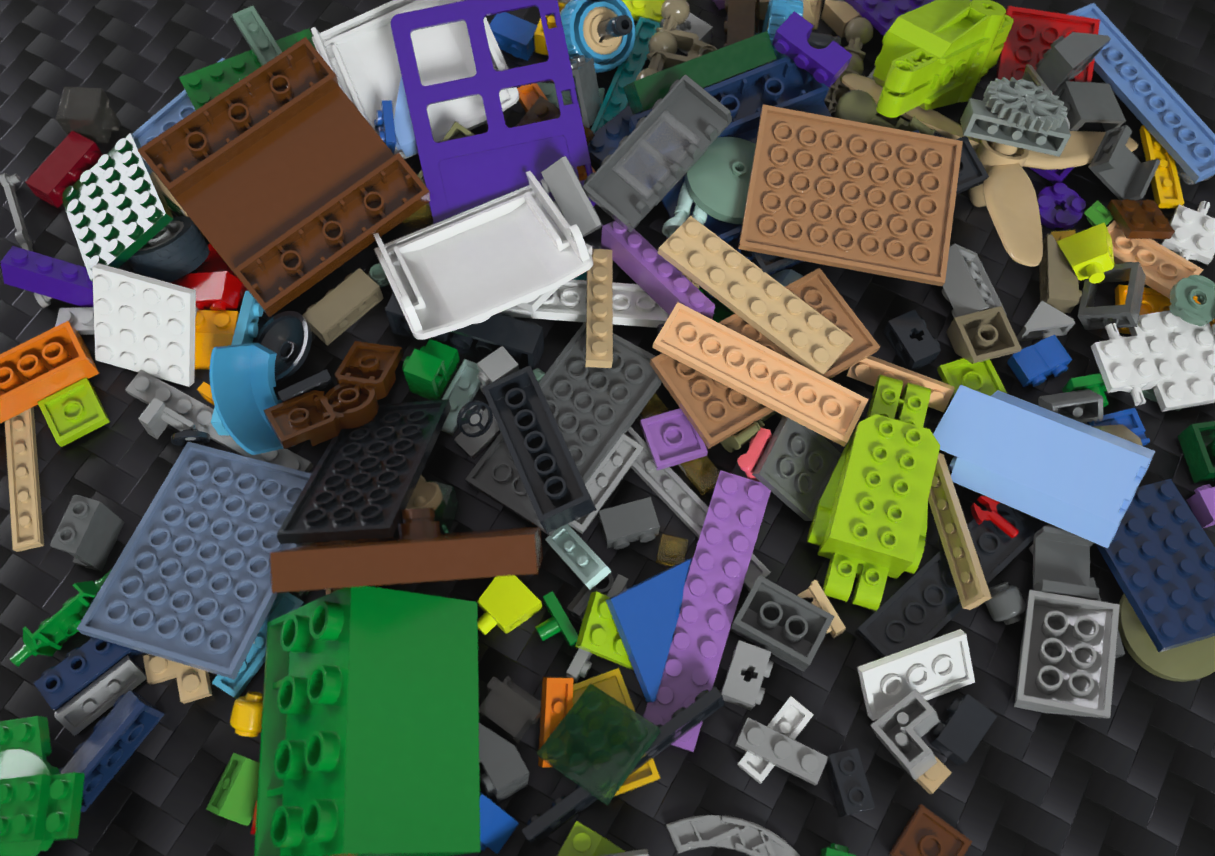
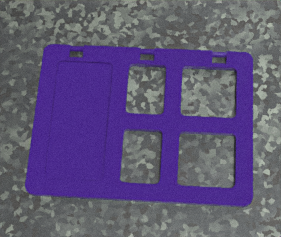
(494, 163)

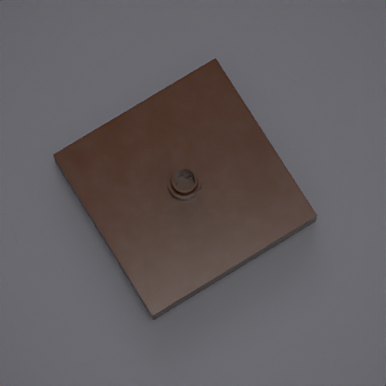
(413, 556)

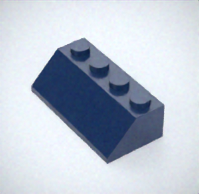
(112, 743)

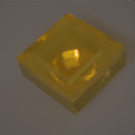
(671, 550)

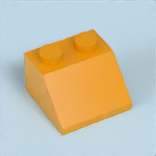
(212, 330)

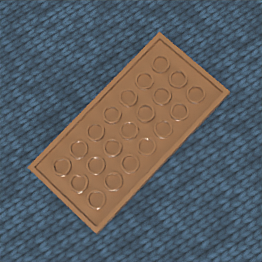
(721, 411)

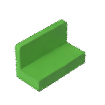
(237, 790)

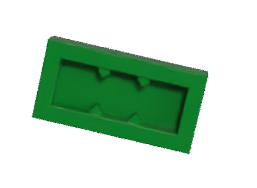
(1091, 382)
(557, 623)

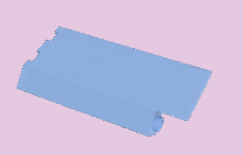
(1042, 462)

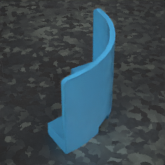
(241, 391)

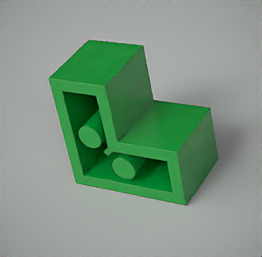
(430, 369)

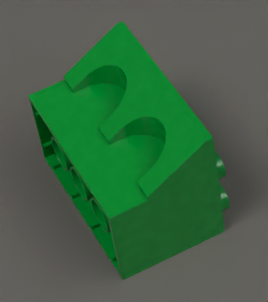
(370, 727)

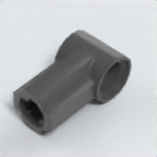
(579, 604)

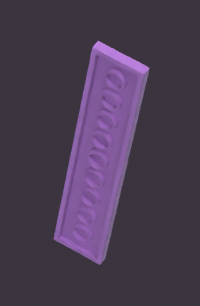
(710, 597)

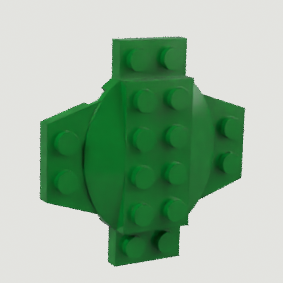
(34, 797)

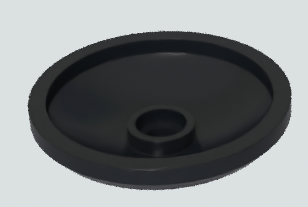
(290, 338)

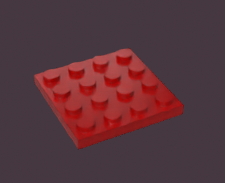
(1032, 36)

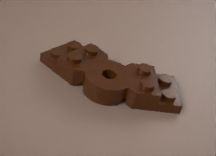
(361, 380)

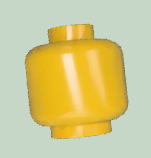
(247, 714)

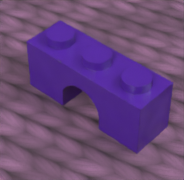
(823, 64)

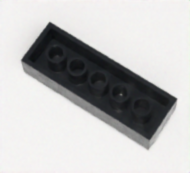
(520, 338)
(538, 449)

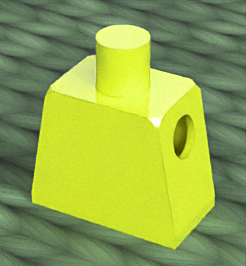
(1089, 253)
(506, 604)

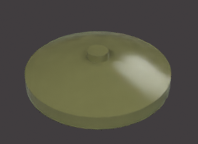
(1176, 664)

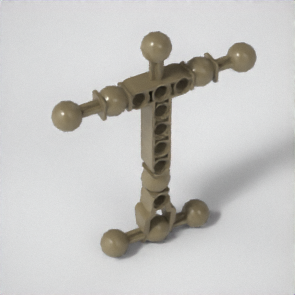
(675, 12)

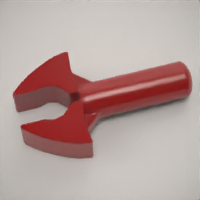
(992, 515)

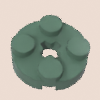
(1184, 305)

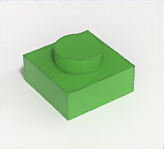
(1098, 214)

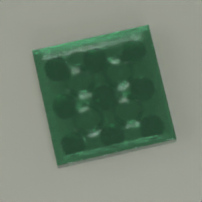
(599, 743)

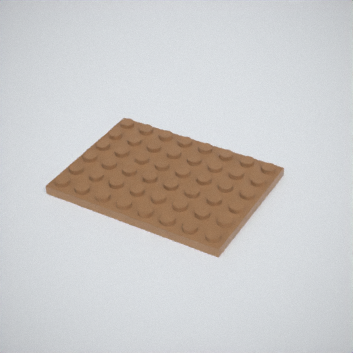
(851, 195)

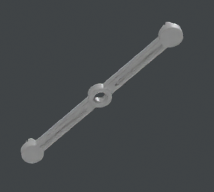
(21, 235)

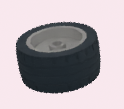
(171, 252)

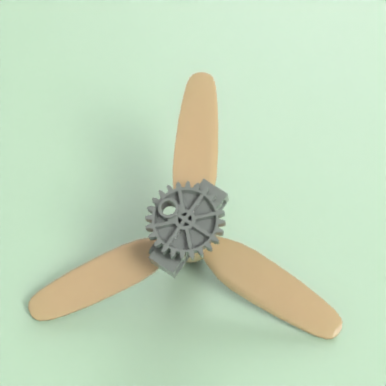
(1010, 130)

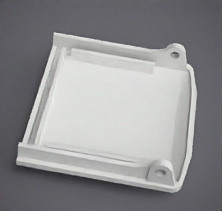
(369, 69)
(483, 261)

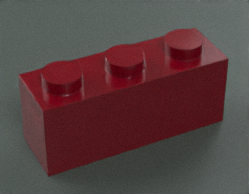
(63, 168)

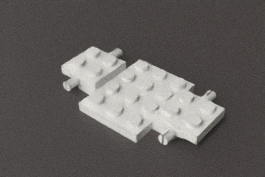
(1160, 356)

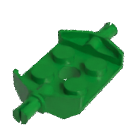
(62, 626)

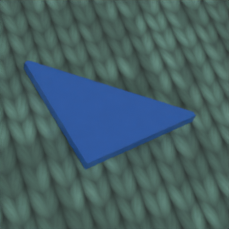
(647, 623)

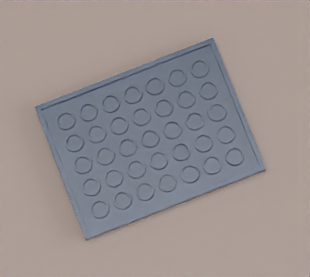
(199, 562)

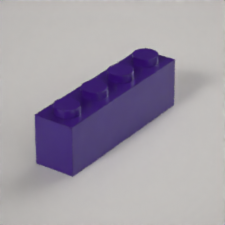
(47, 276)

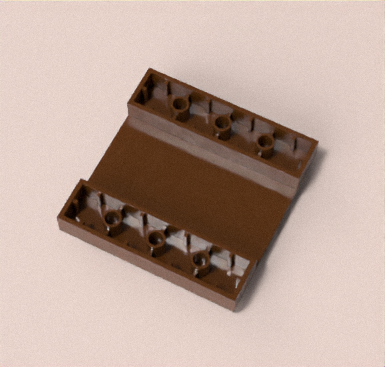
(285, 176)

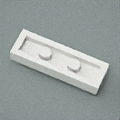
(789, 722)

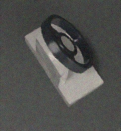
(158, 416)
(476, 427)

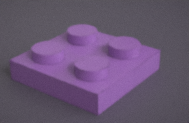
(672, 439)

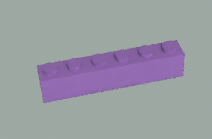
(652, 271)

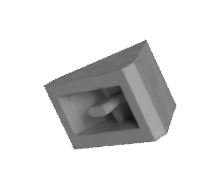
(1045, 322)

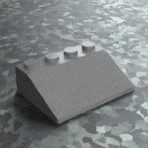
(1067, 655)

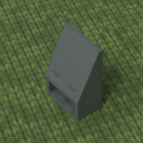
(500, 766)

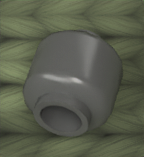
(1005, 603)

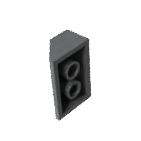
(1069, 57)
(782, 623)

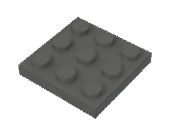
(797, 466)

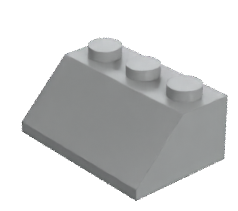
(570, 197)
(967, 283)

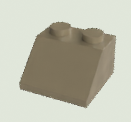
(983, 335)

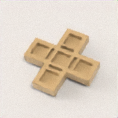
(191, 682)

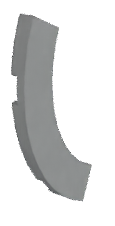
(727, 833)

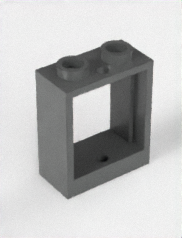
(1122, 315)

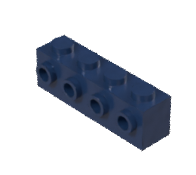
(79, 670)

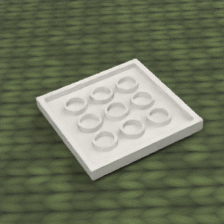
(144, 324)

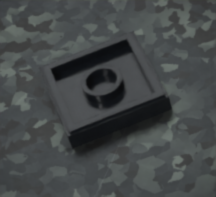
(316, 382)

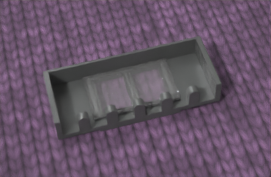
(657, 153)

